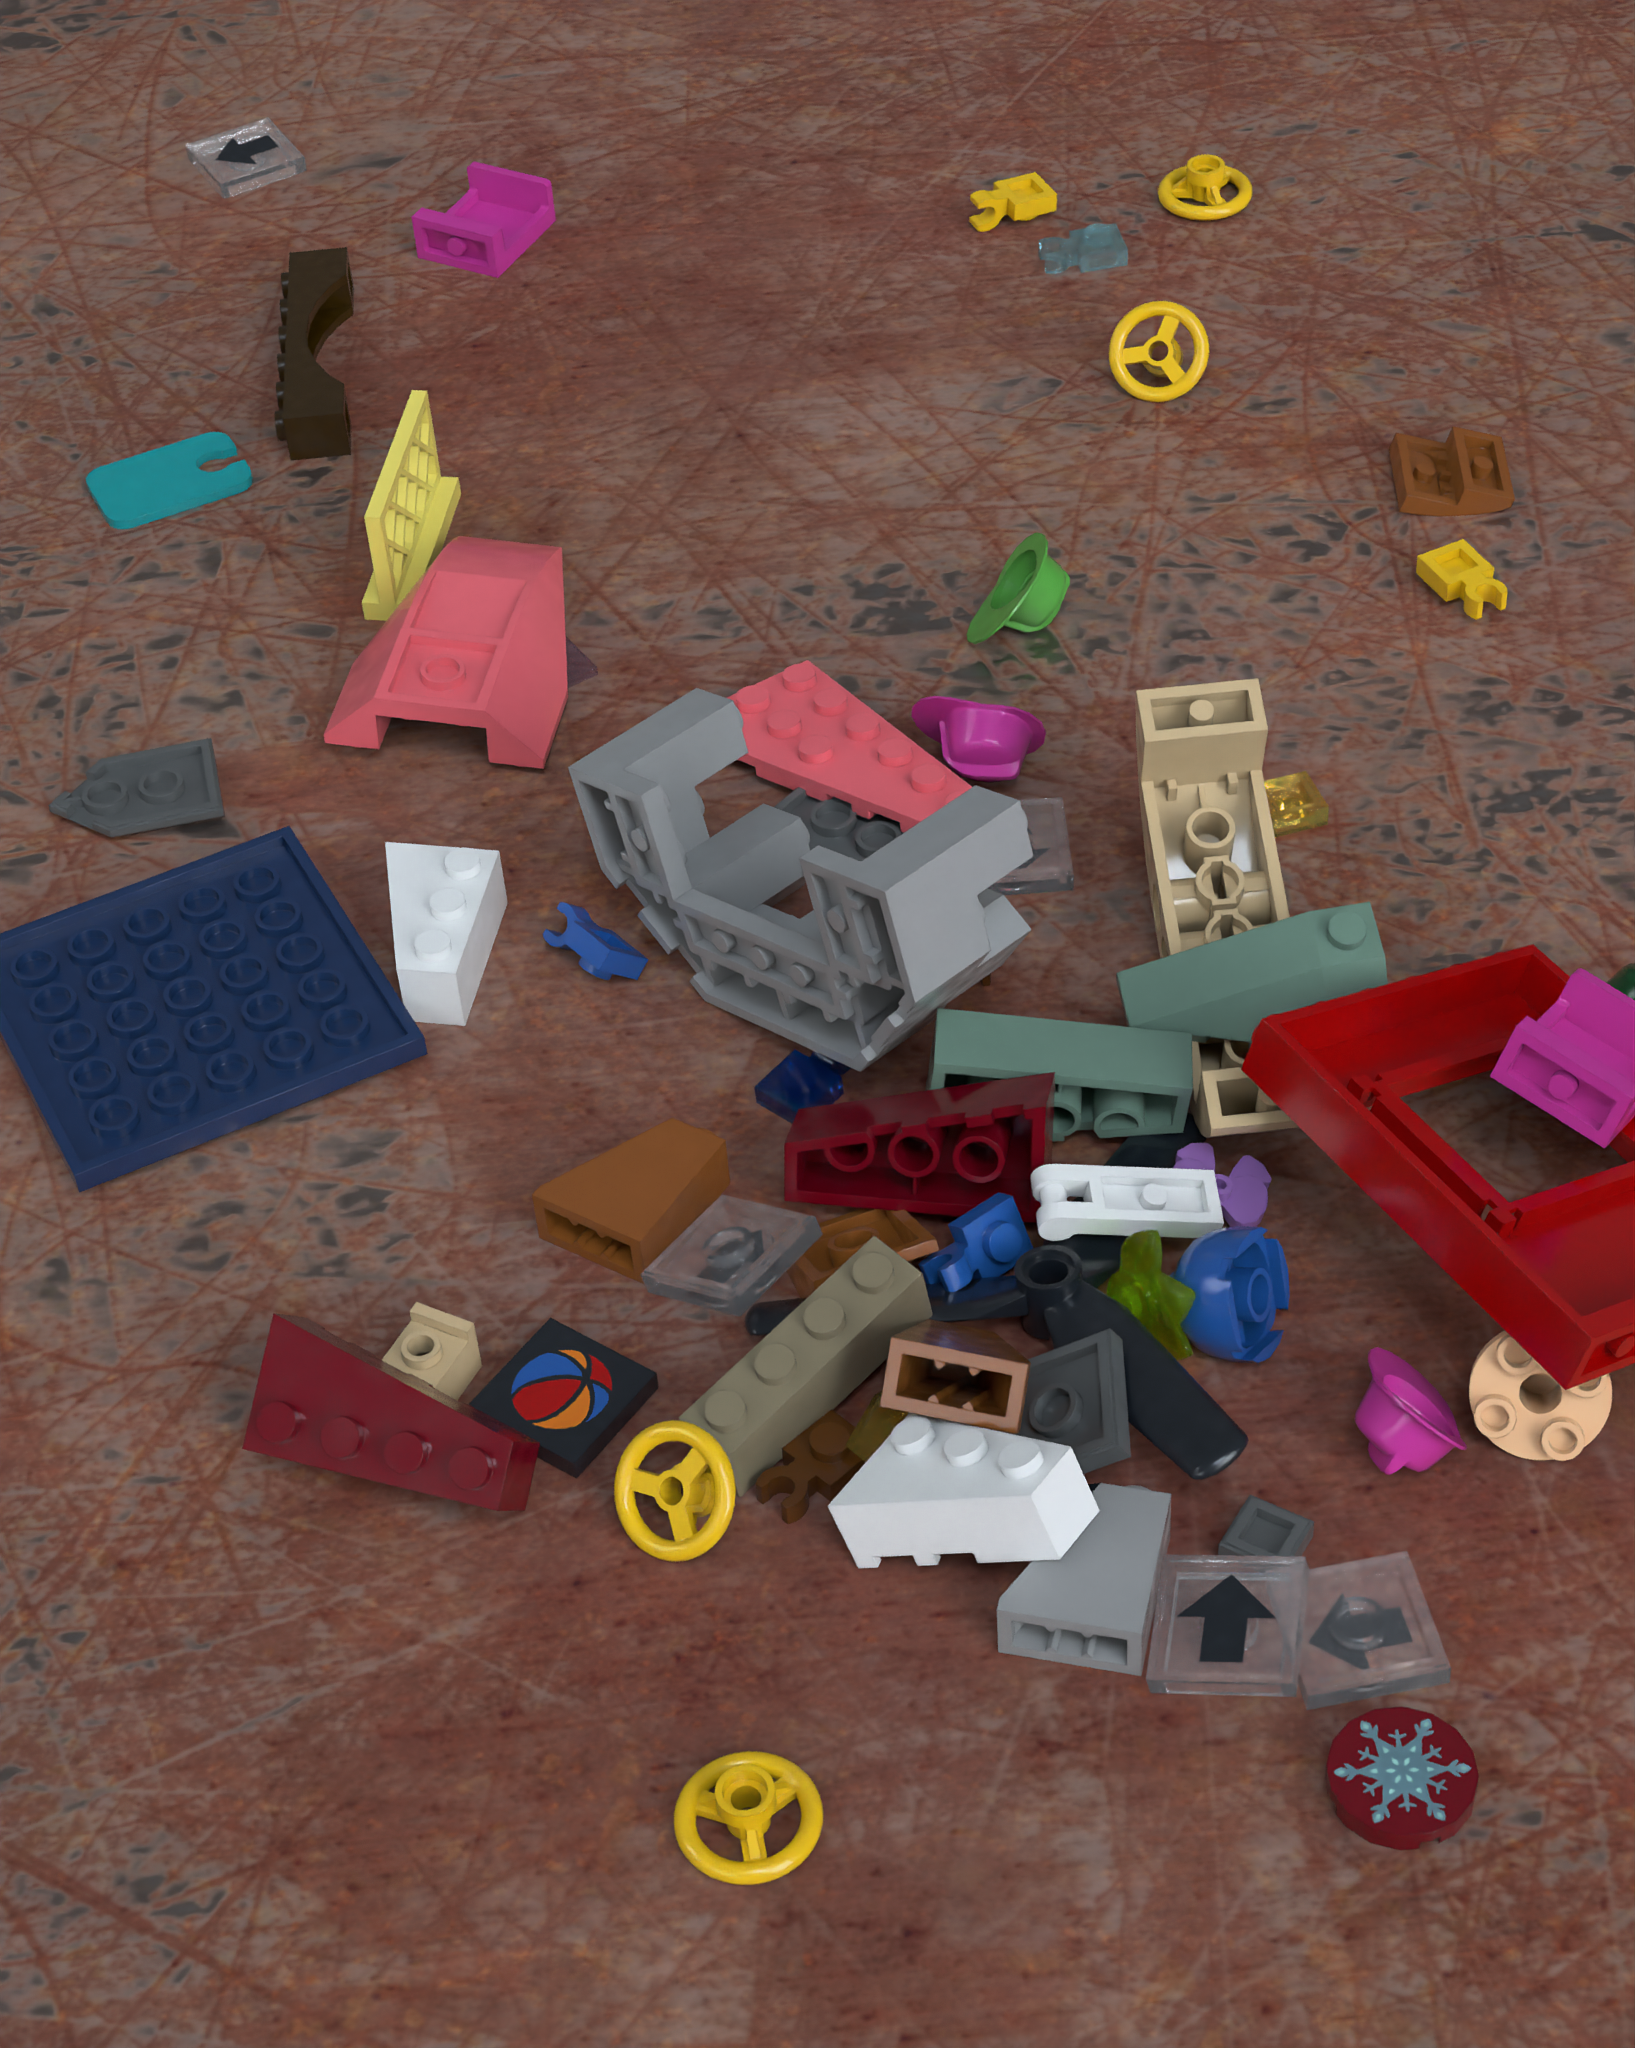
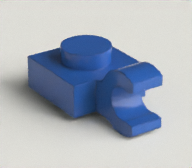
(600, 948)
(985, 1245)

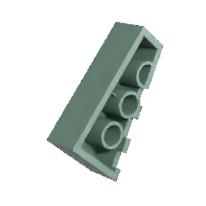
(1105, 1075)

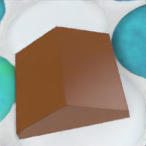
(851, 1231)

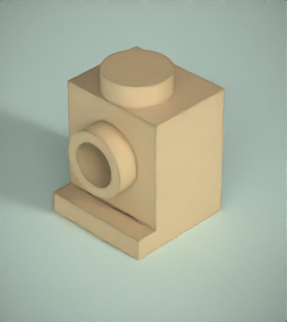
(437, 1350)

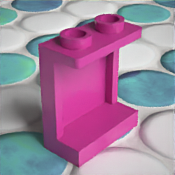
(489, 224)
(1577, 1058)

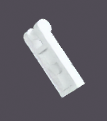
(1125, 1201)

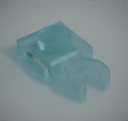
(1090, 248)

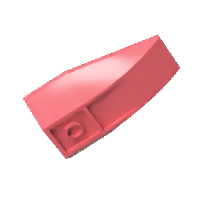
(468, 648)

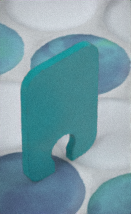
(167, 481)

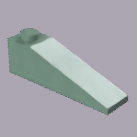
(1261, 972)

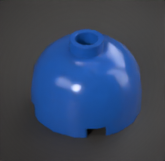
(1237, 1290)

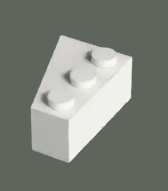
(443, 925)
(963, 1491)

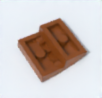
(1451, 477)

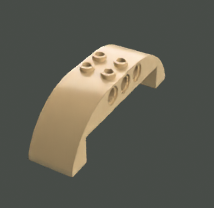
(1210, 859)

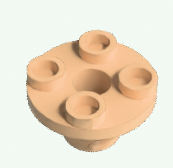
(1528, 1409)

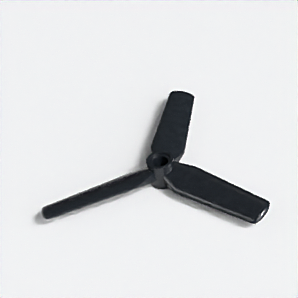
(1061, 1303)

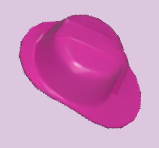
(979, 738)
(1404, 1417)

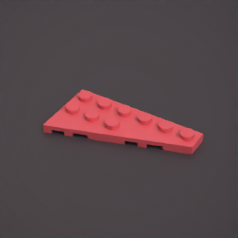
(831, 744)

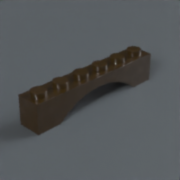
(309, 400)

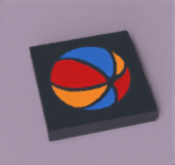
(567, 1395)

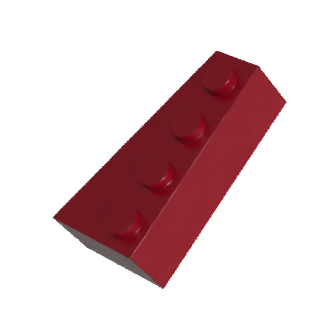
(925, 1148)
(364, 1418)

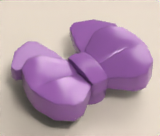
(1241, 1194)

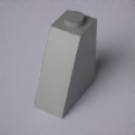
(1102, 1593)

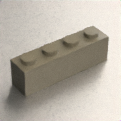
(811, 1359)

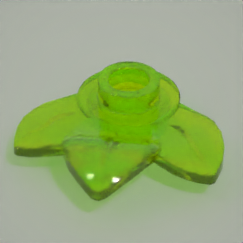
(1150, 1294)

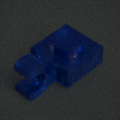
(801, 1084)

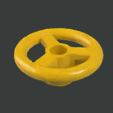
(1202, 181)
(1168, 367)
(706, 1485)
(740, 1783)

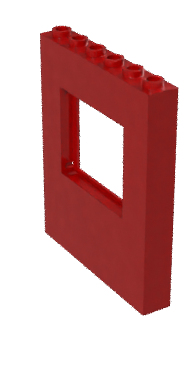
(1566, 1258)

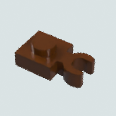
(812, 1464)

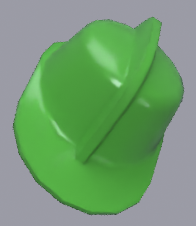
(1025, 592)

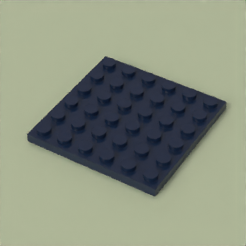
(194, 1007)

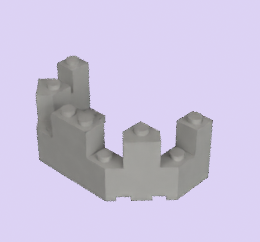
(884, 931)

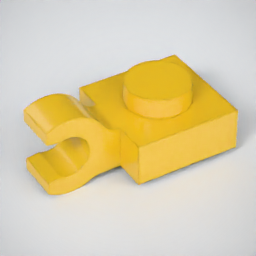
(1018, 197)

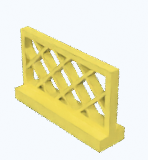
(407, 511)

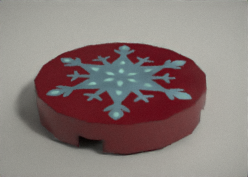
(1401, 1777)

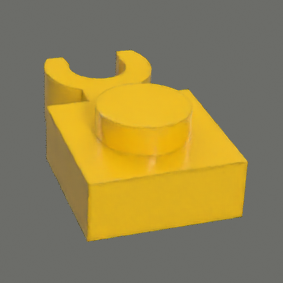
(1463, 573)

